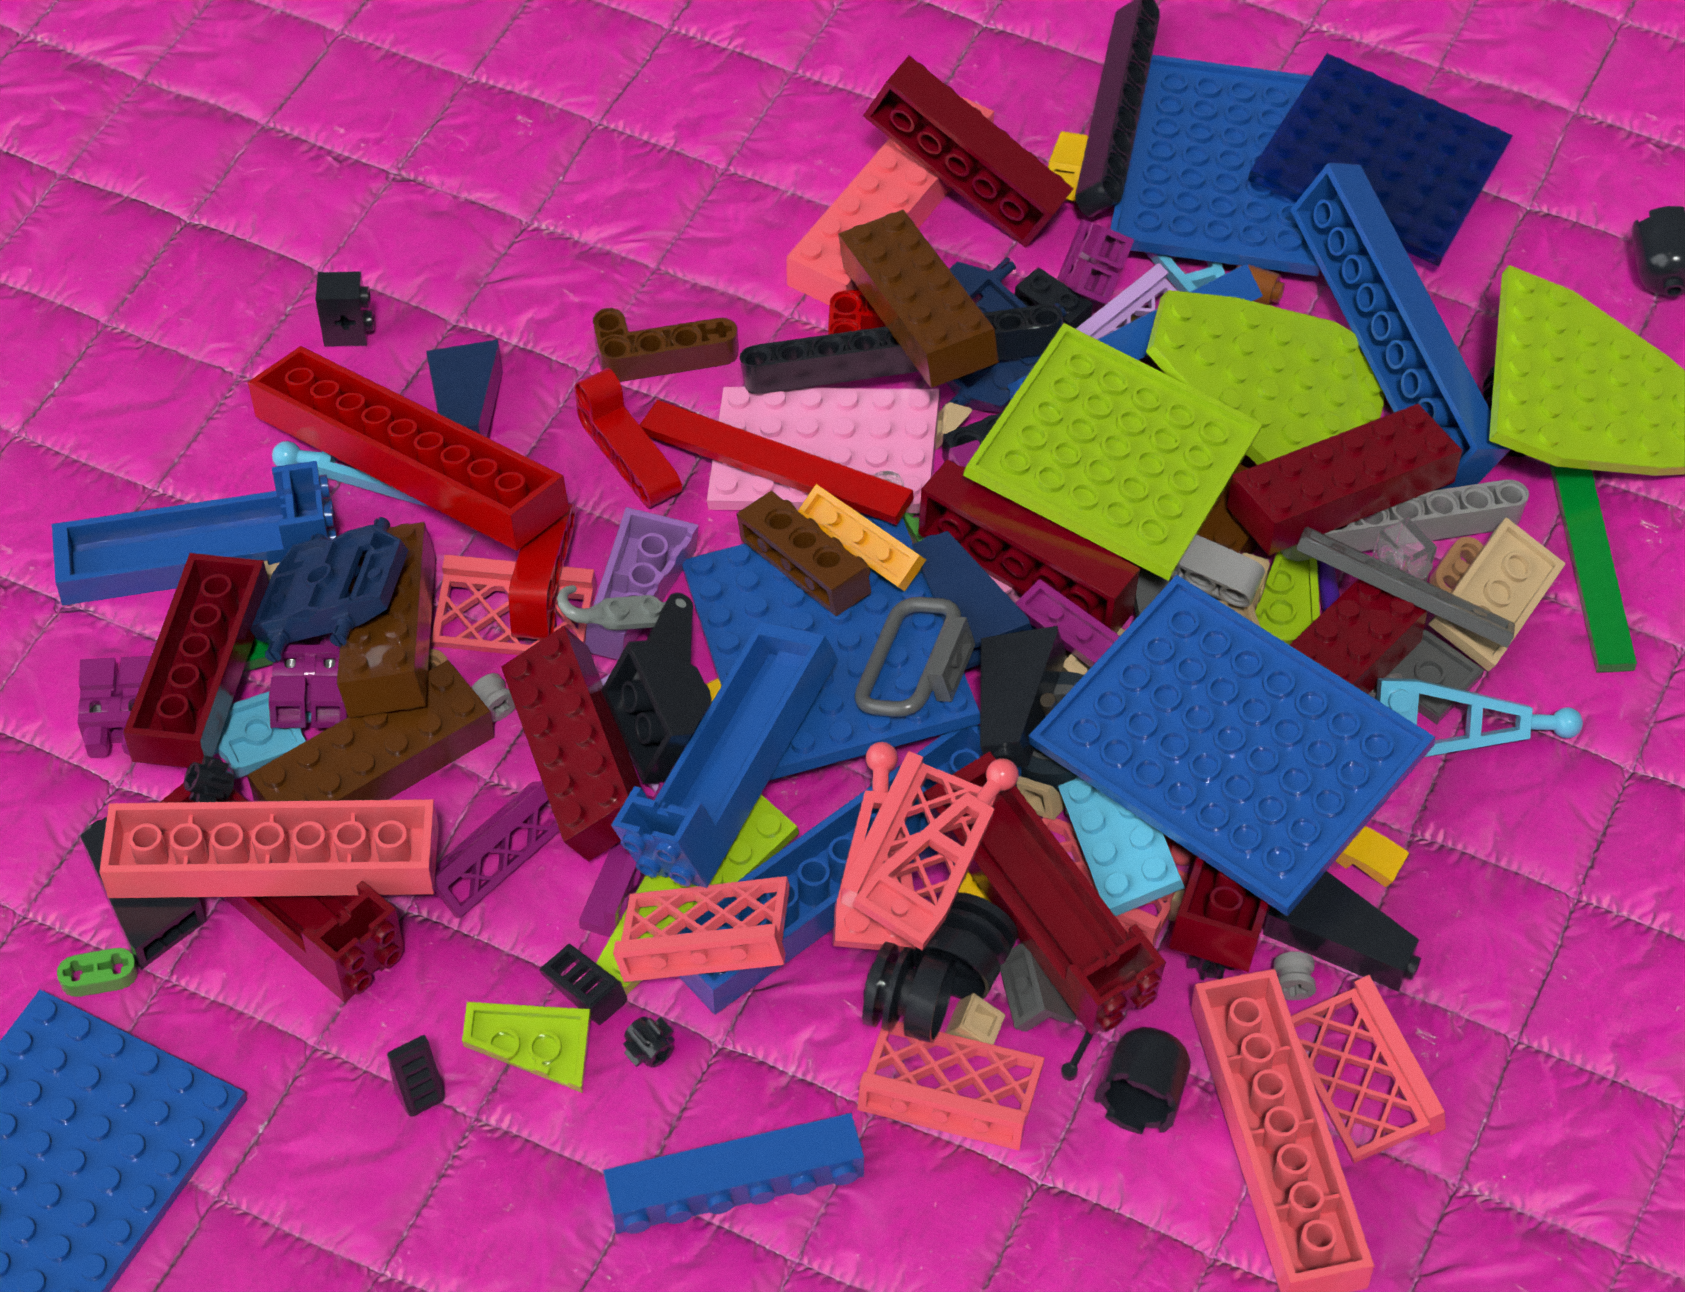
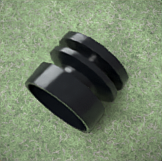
(977, 939)
(901, 990)

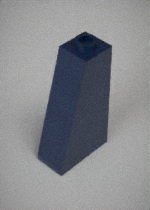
(466, 382)
(959, 578)

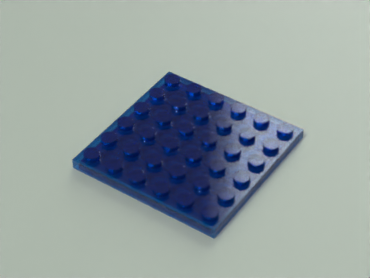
(1416, 152)

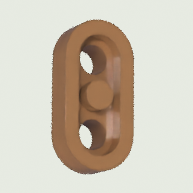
(1451, 566)

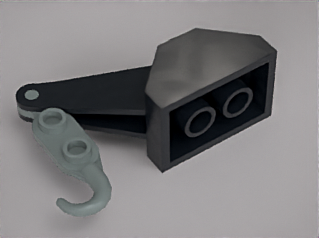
(653, 685)

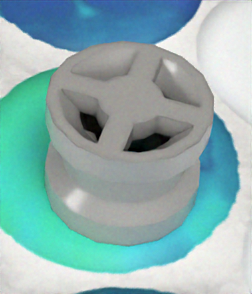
(494, 695)
(1294, 975)

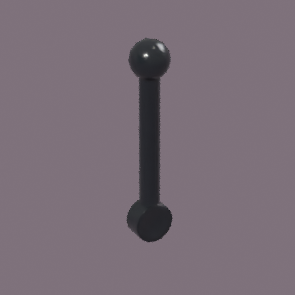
(1069, 1070)

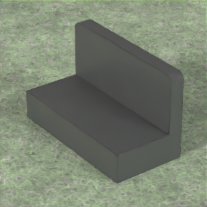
(1031, 992)

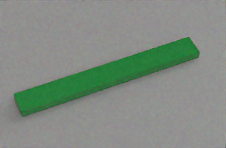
(1594, 570)

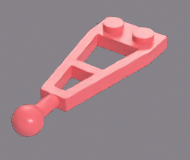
(902, 908)
(851, 925)

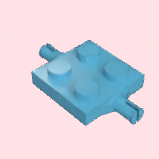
(248, 739)

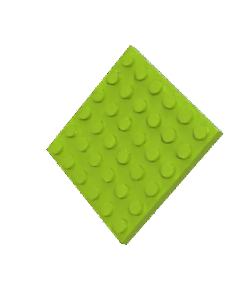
(1114, 451)

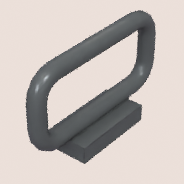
(942, 669)

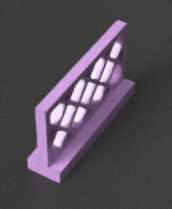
(1128, 304)

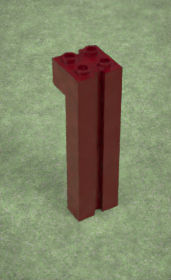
(1057, 910)
(330, 936)

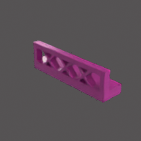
(1079, 630)
(483, 840)
(612, 890)

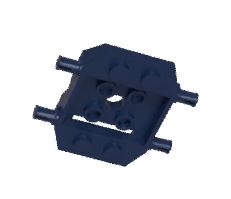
(988, 387)
(312, 583)

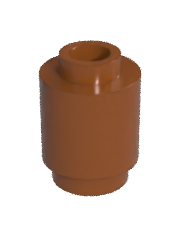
(1269, 285)

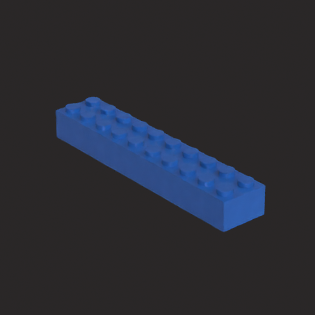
(1394, 313)
(815, 873)

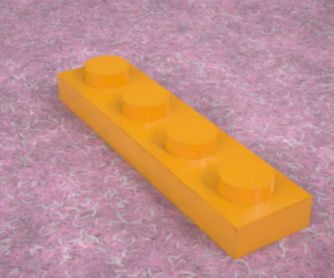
(863, 538)

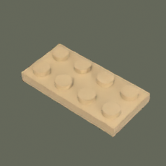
(1506, 580)

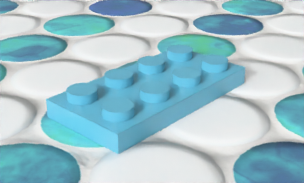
(1121, 850)

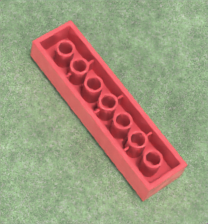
(884, 186)
(269, 848)
(1281, 1135)

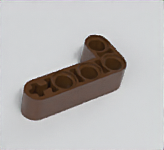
(663, 348)

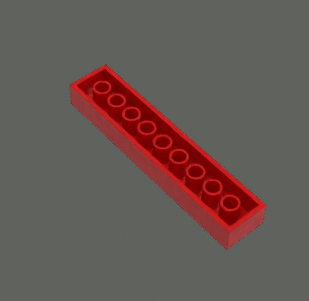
(410, 447)

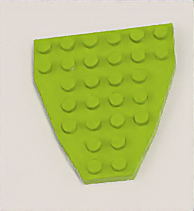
(1270, 363)
(1582, 385)

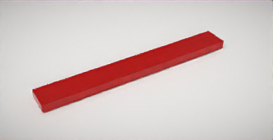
(776, 461)

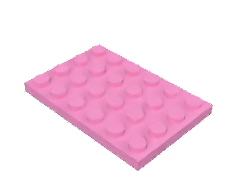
(844, 425)

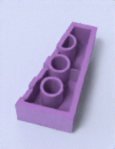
(642, 562)

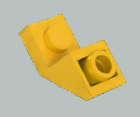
(1068, 158)

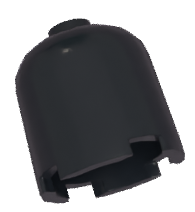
(1661, 250)
(1144, 1080)

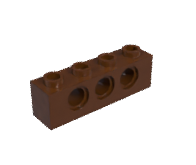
(804, 553)

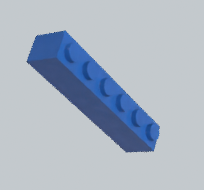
(734, 1174)

